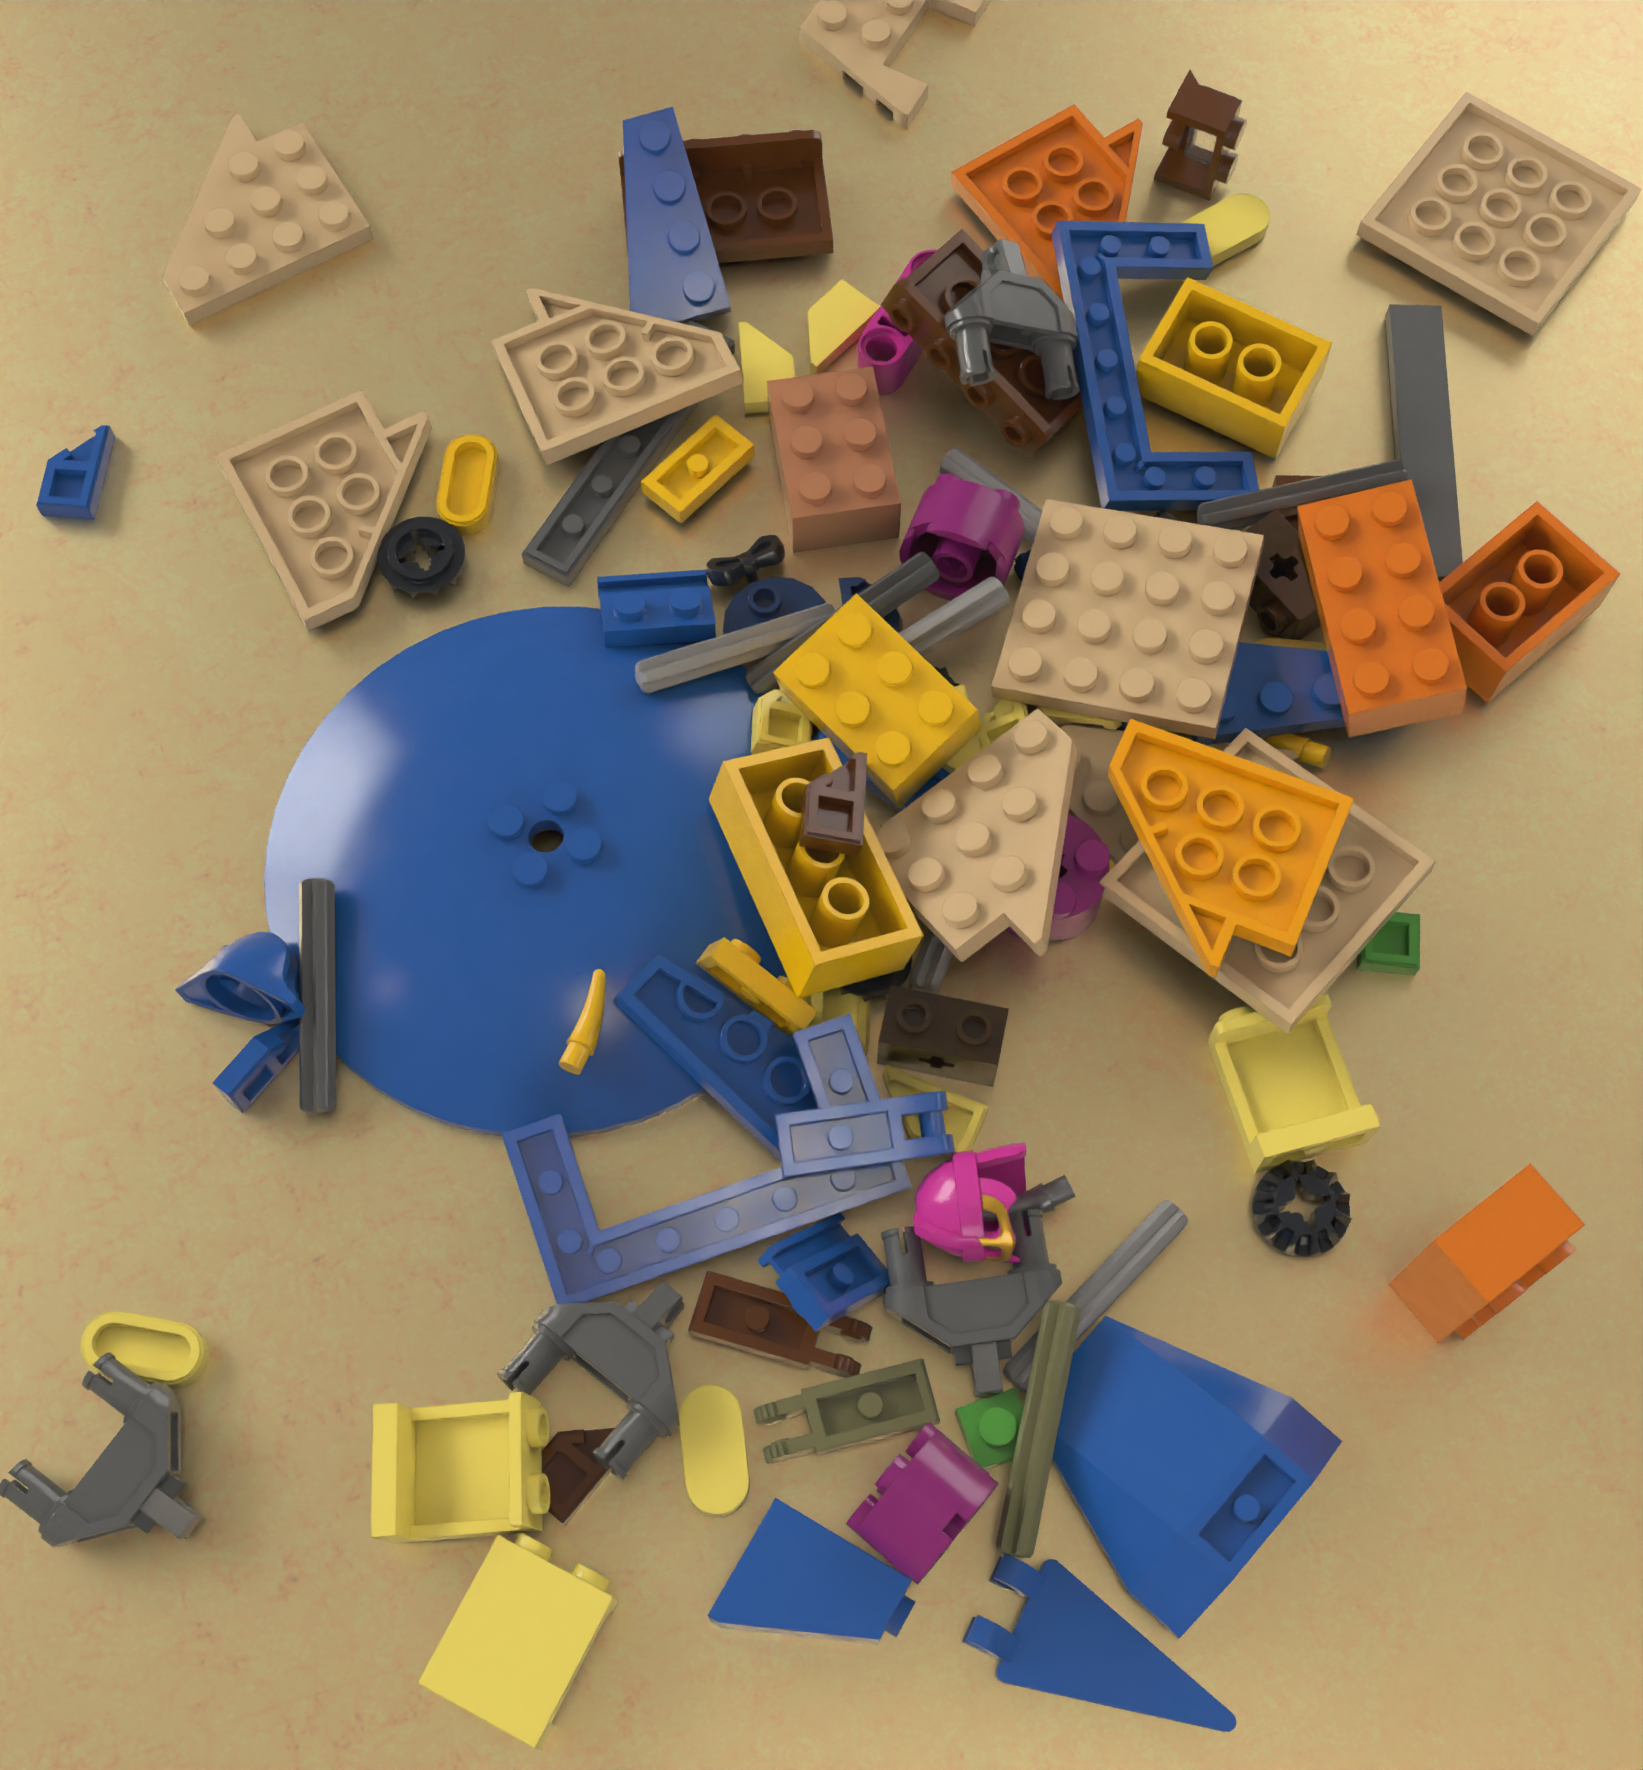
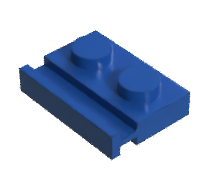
(656, 608)
(826, 1271)

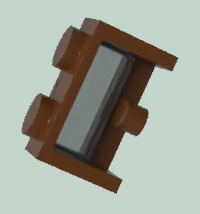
(1200, 139)

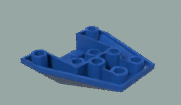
(1179, 1465)

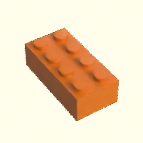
(1381, 609)

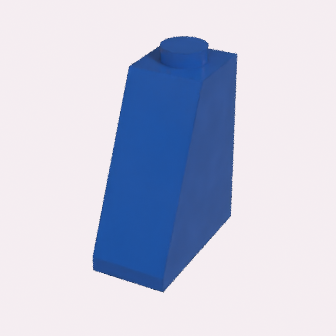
(811, 1585)

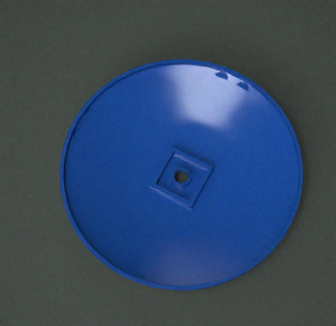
(459, 937)

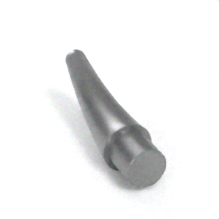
(1039, 1197)

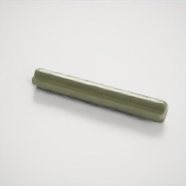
(1038, 1429)

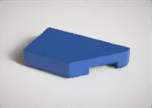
(76, 478)
(258, 1064)

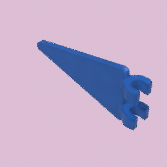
(1086, 1651)

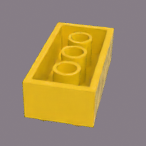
(824, 910)

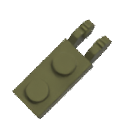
(853, 1411)

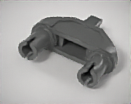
(1014, 313)
(972, 1316)
(622, 1351)
(131, 1480)

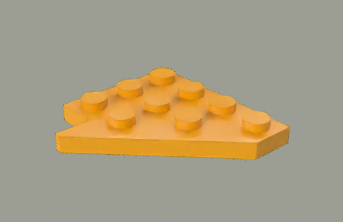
(1227, 838)

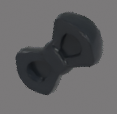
(763, 553)

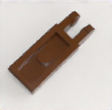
(768, 1326)

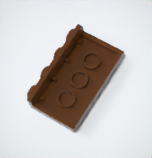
(760, 194)
(1016, 394)

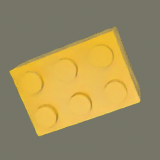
(1231, 367)
(878, 699)

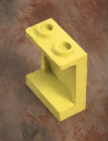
(1289, 1088)
(458, 1470)
(519, 1638)

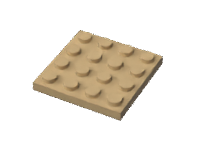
(1498, 213)
(1129, 618)
(1360, 891)

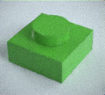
(991, 1427)

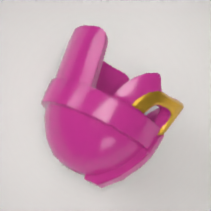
(958, 1190)

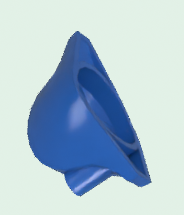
(249, 980)

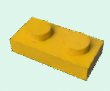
(698, 468)
(739, 970)

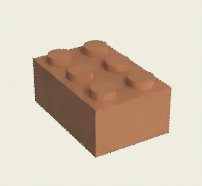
(833, 459)

